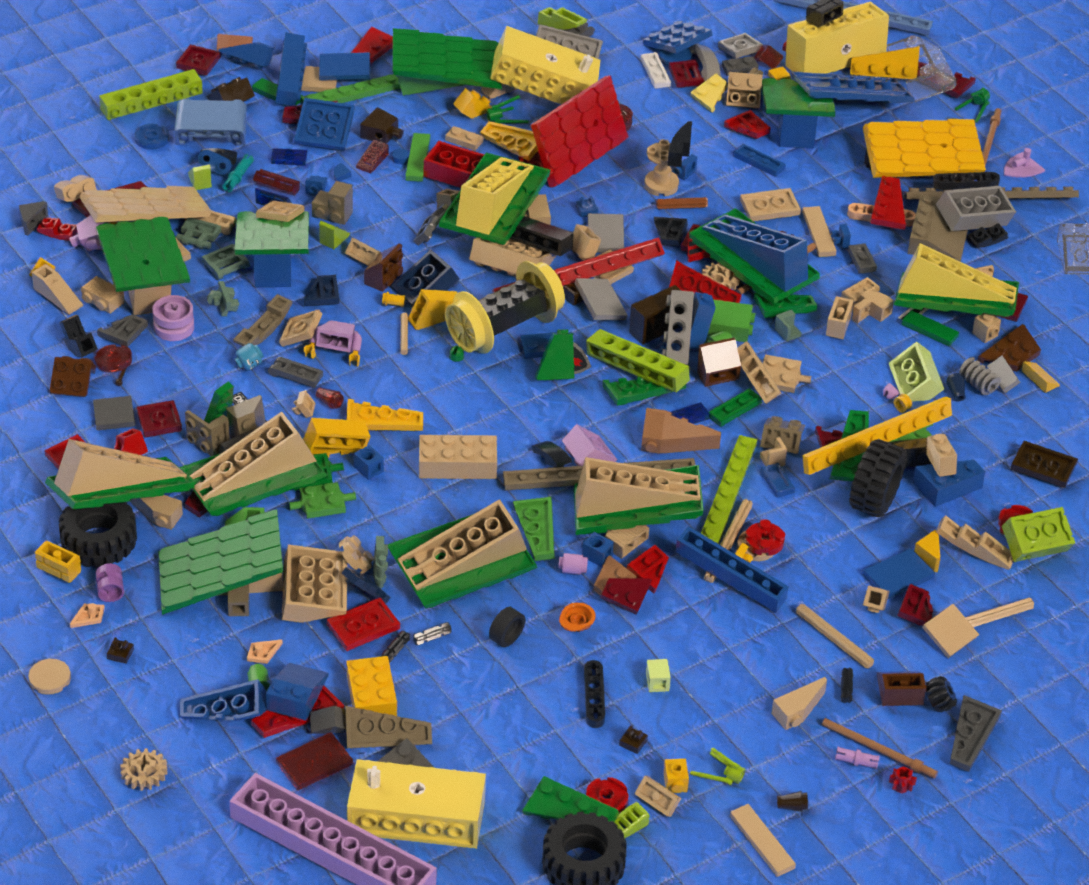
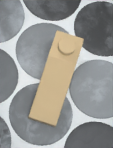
(160, 510)
(795, 706)

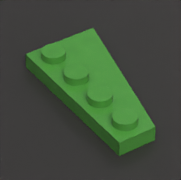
(537, 525)

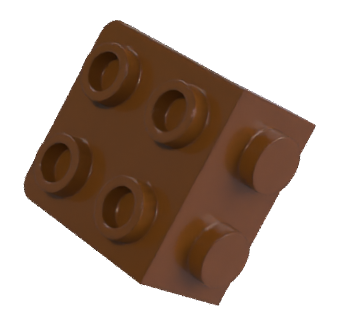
(71, 376)

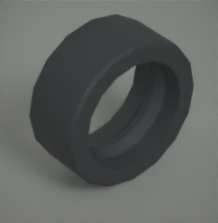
(507, 626)

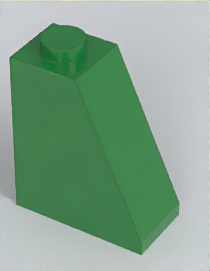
(558, 357)

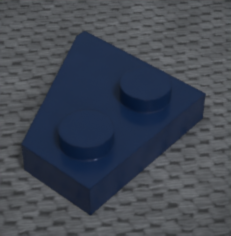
(323, 291)
(365, 584)

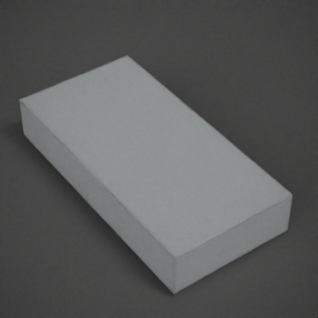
(1004, 371)

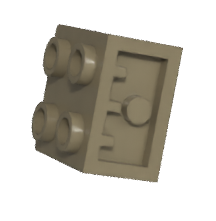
(789, 433)
(207, 436)

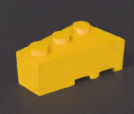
(336, 436)

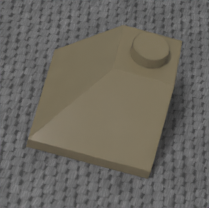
(245, 416)

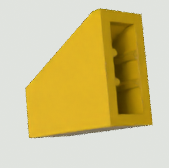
(430, 308)

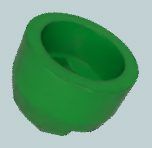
(459, 356)

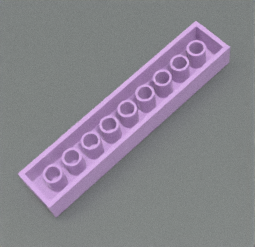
(325, 837)

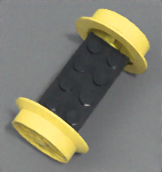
(476, 322)

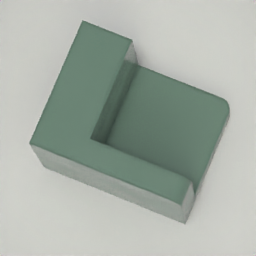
(785, 326)

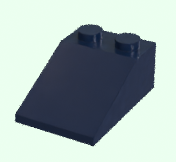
(428, 274)

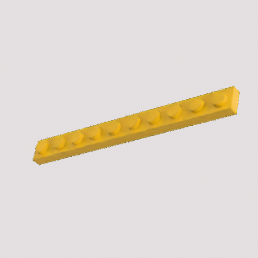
(886, 431)

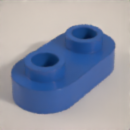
(214, 162)

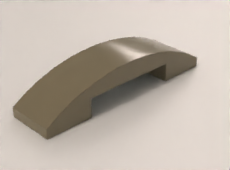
(266, 324)

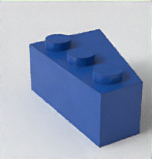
(943, 489)

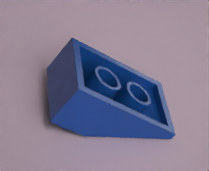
(295, 691)

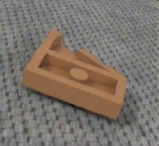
(611, 569)

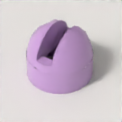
(890, 391)

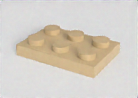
(770, 204)

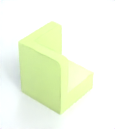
(658, 675)

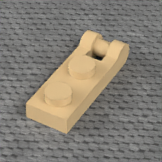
(226, 221)

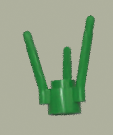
(980, 98)
(495, 112)

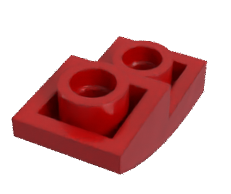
(53, 228)

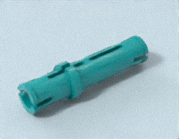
(235, 176)

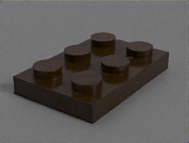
(1044, 464)

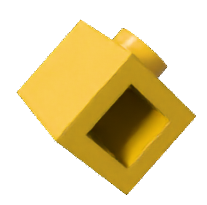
(676, 775)

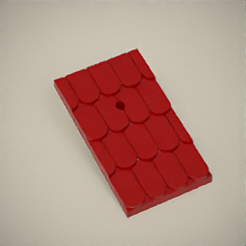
(579, 131)

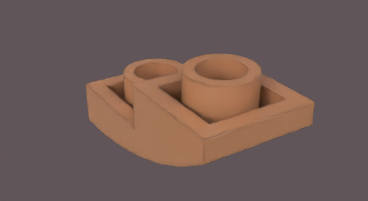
(225, 40)

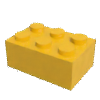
(372, 685)

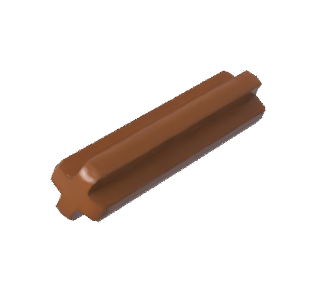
(680, 203)

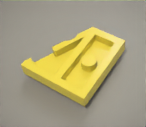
(710, 92)

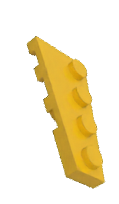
(891, 64)
(511, 138)
(384, 417)

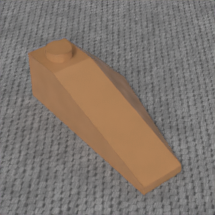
(670, 434)

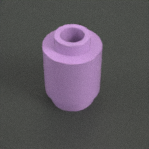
(573, 564)

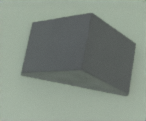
(32, 215)
(328, 720)

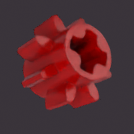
(902, 779)

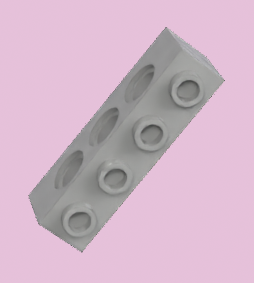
(684, 300)

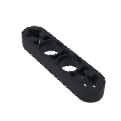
(947, 181)
(591, 693)

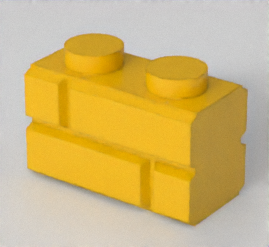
(58, 561)

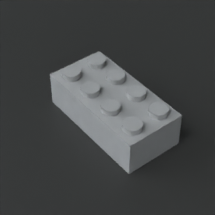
(975, 208)

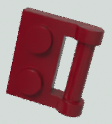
(682, 76)

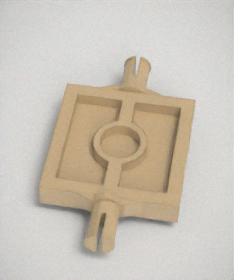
(785, 372)

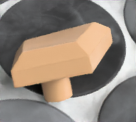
(88, 615)
(263, 651)

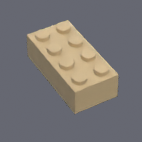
(458, 456)

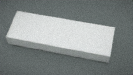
(655, 70)

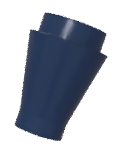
(957, 386)

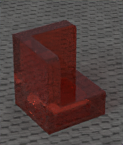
(768, 56)

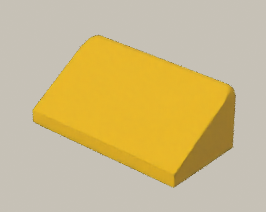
(1039, 376)

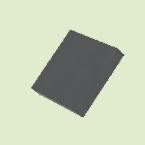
(113, 413)

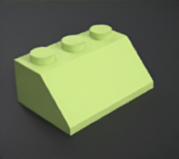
(916, 373)

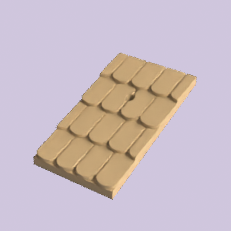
(144, 203)

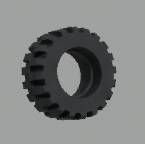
(878, 478)
(104, 547)
(586, 832)

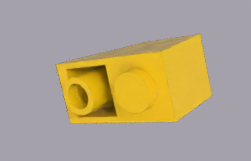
(471, 103)

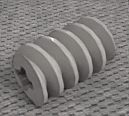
(979, 376)

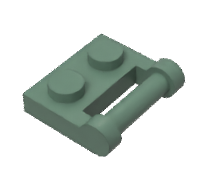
(224, 257)

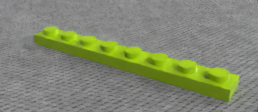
(729, 488)

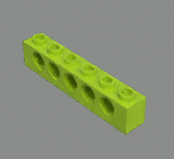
(150, 94)
(638, 360)

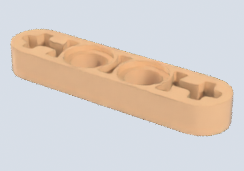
(857, 210)

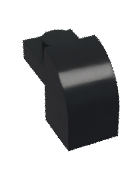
(76, 339)

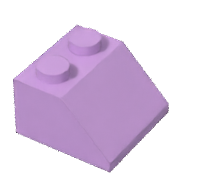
(584, 443)

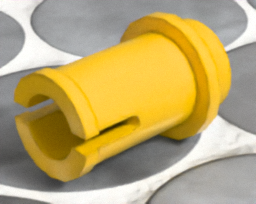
(393, 299)

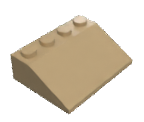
(507, 256)
(313, 584)

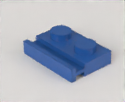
(534, 344)

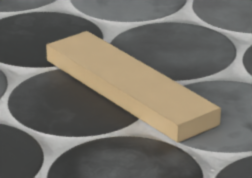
(819, 231)
(762, 840)

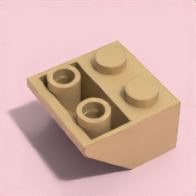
(744, 90)

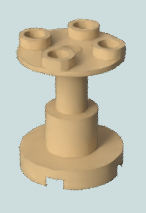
(661, 179)

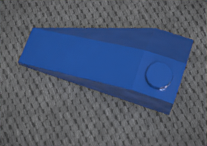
(227, 703)

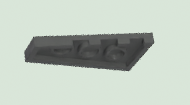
(972, 732)

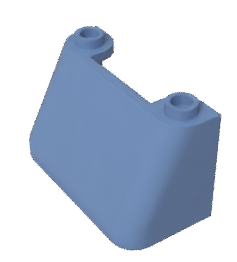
(211, 120)

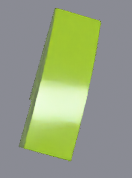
(560, 18)

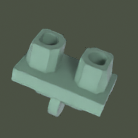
(223, 299)

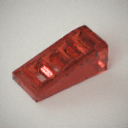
(373, 155)

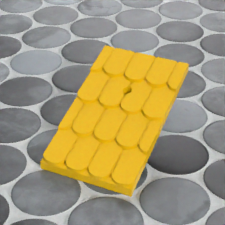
(923, 147)

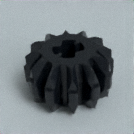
(940, 694)

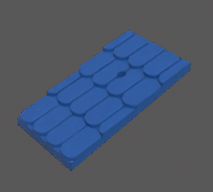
(852, 87)

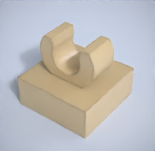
(304, 404)

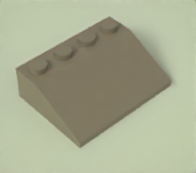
(934, 232)

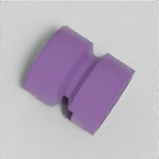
(109, 582)

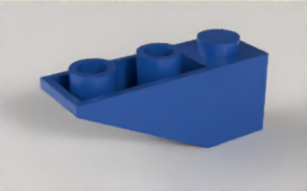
(255, 52)

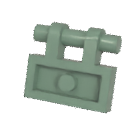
(200, 229)
(379, 563)

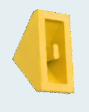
(929, 550)

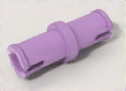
(857, 757)

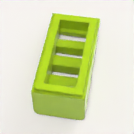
(637, 815)

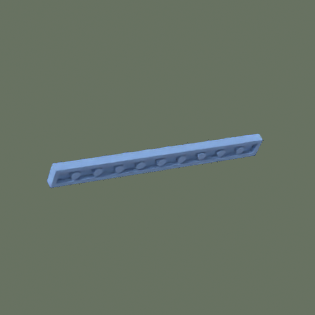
(896, 20)

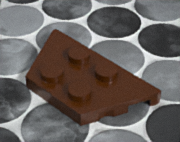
(1014, 347)

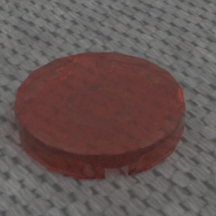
(113, 358)

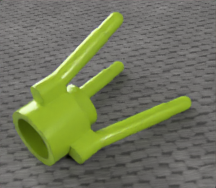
(733, 770)

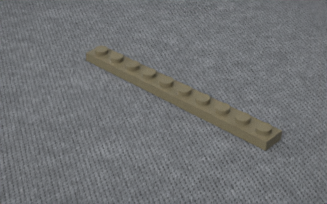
(1016, 192)
(570, 475)

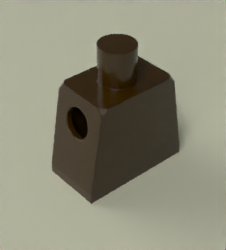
(380, 126)

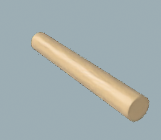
(404, 334)

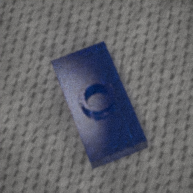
(289, 157)
(694, 413)

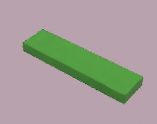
(418, 152)

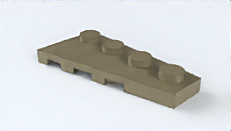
(377, 729)

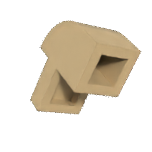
(873, 304)

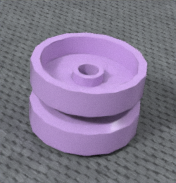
(173, 318)

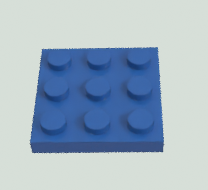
(677, 37)
(324, 124)

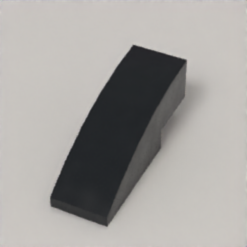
(680, 145)

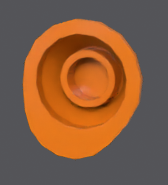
(577, 617)

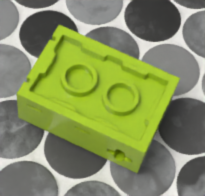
(1038, 534)

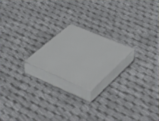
(740, 45)

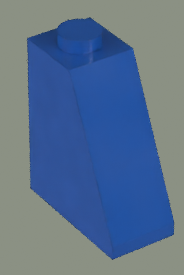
(701, 319)

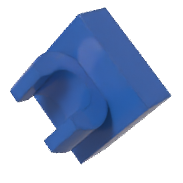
(586, 206)
(842, 236)

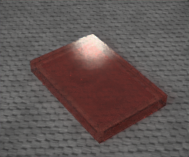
(314, 761)

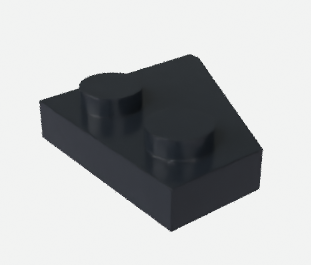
(670, 230)

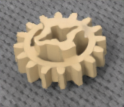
(721, 275)
(143, 769)

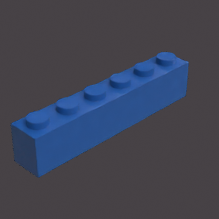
(291, 69)
(732, 569)

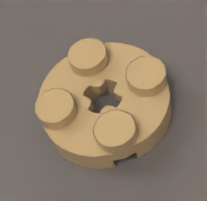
(355, 554)

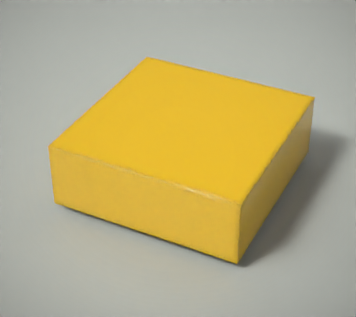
(779, 73)

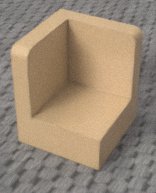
(775, 455)

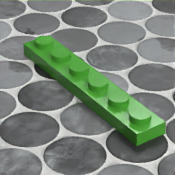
(358, 90)

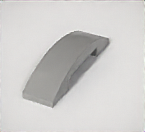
(707, 59)

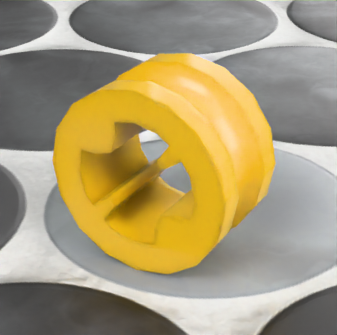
(902, 403)

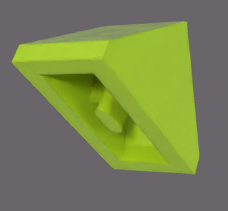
(200, 177)
(331, 235)

